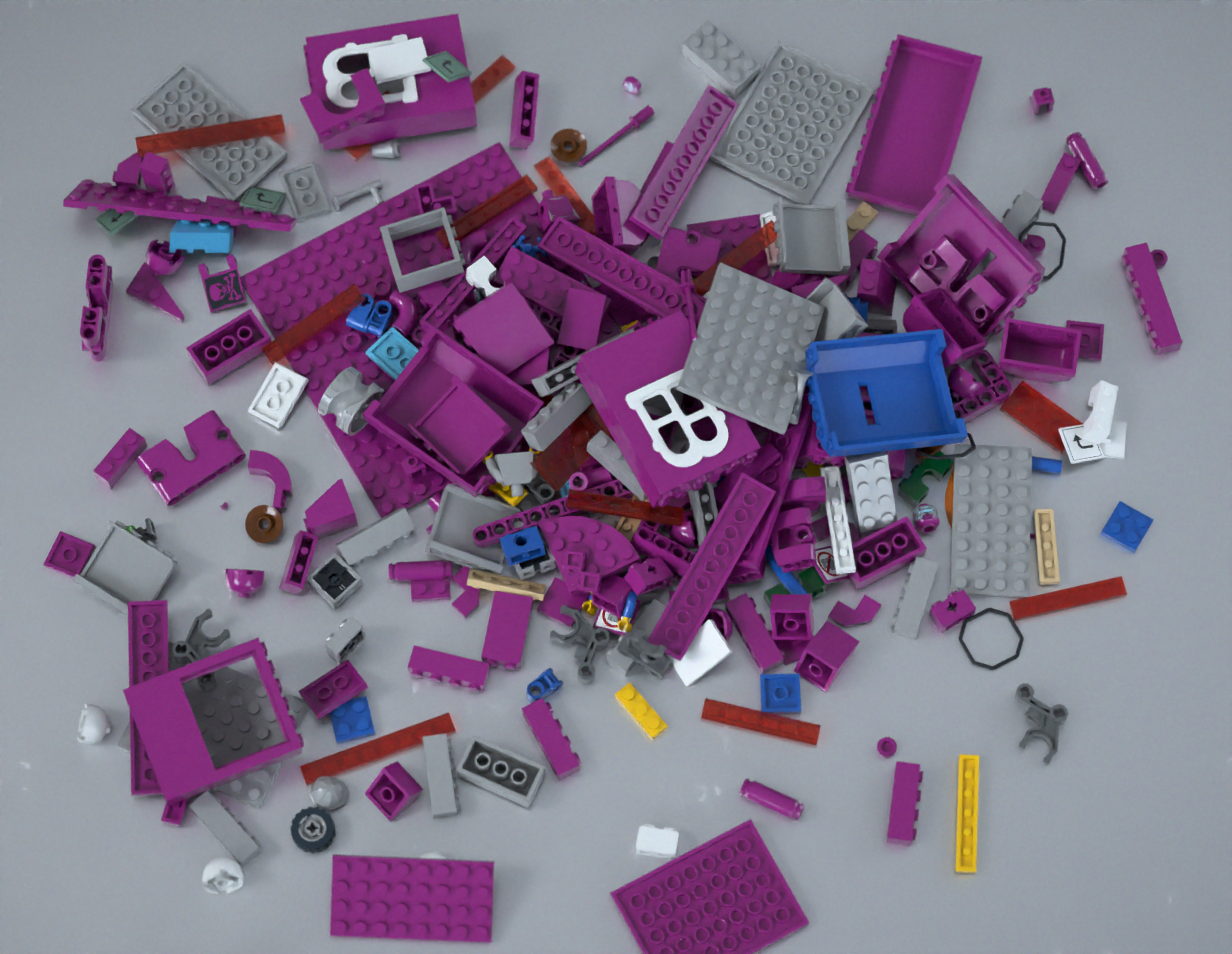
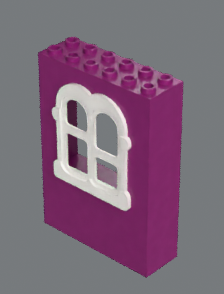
(427, 101)
(651, 364)

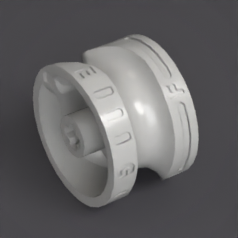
(349, 400)

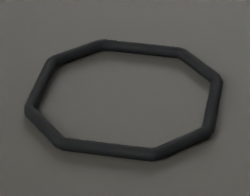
(1062, 248)
(950, 456)
(1003, 662)

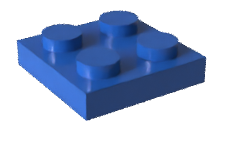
(1127, 526)
(780, 693)
(352, 720)

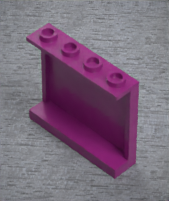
(504, 329)
(460, 429)

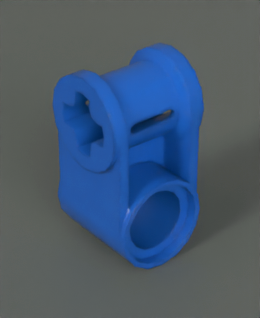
(360, 314)
(378, 323)
(546, 683)

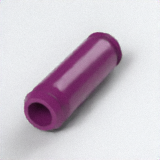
(1089, 163)
(420, 570)
(771, 799)

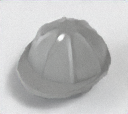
(329, 793)

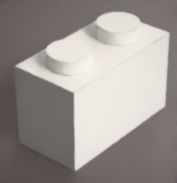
(657, 841)

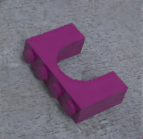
(329, 124)

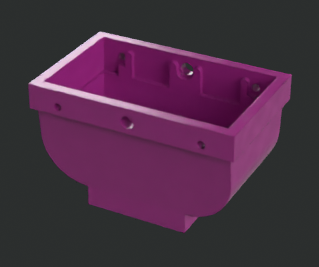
(612, 208)
(937, 311)
(1039, 351)

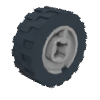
(312, 830)

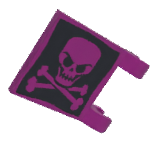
(223, 288)

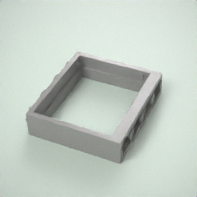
(416, 225)

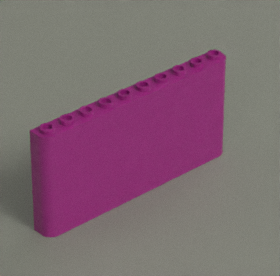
(913, 125)

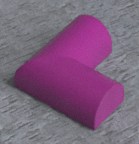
(427, 201)

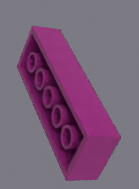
(540, 281)

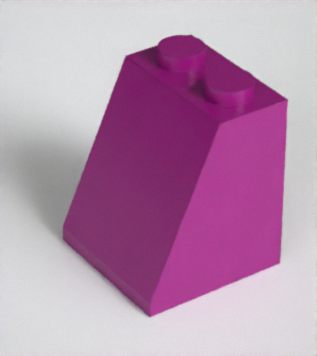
(876, 287)
(531, 369)
(331, 512)
(826, 656)

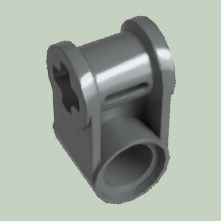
(538, 488)

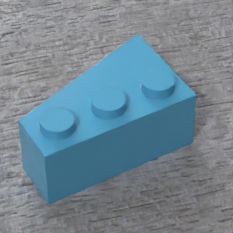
(201, 235)

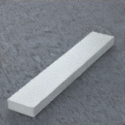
(838, 521)

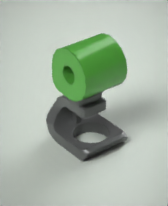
(148, 533)

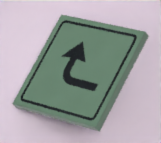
(447, 66)
(262, 199)
(113, 221)

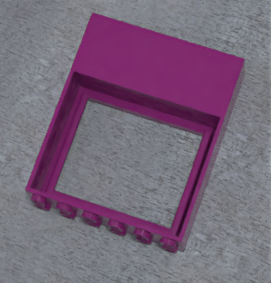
(175, 739)

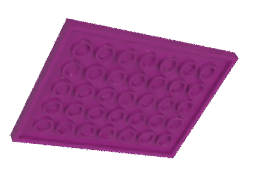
(712, 900)

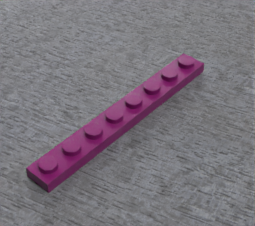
(461, 289)

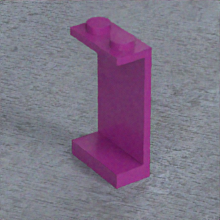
(507, 630)

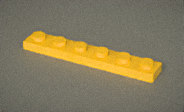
(967, 813)

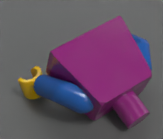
(616, 598)

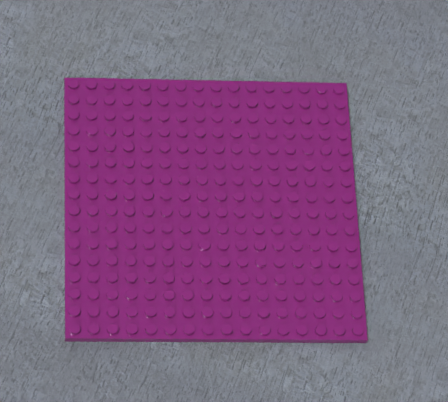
(356, 253)

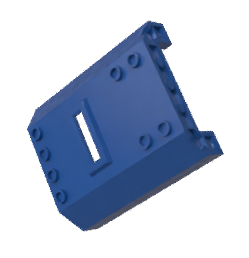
(904, 390)

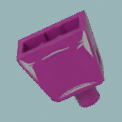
(555, 206)

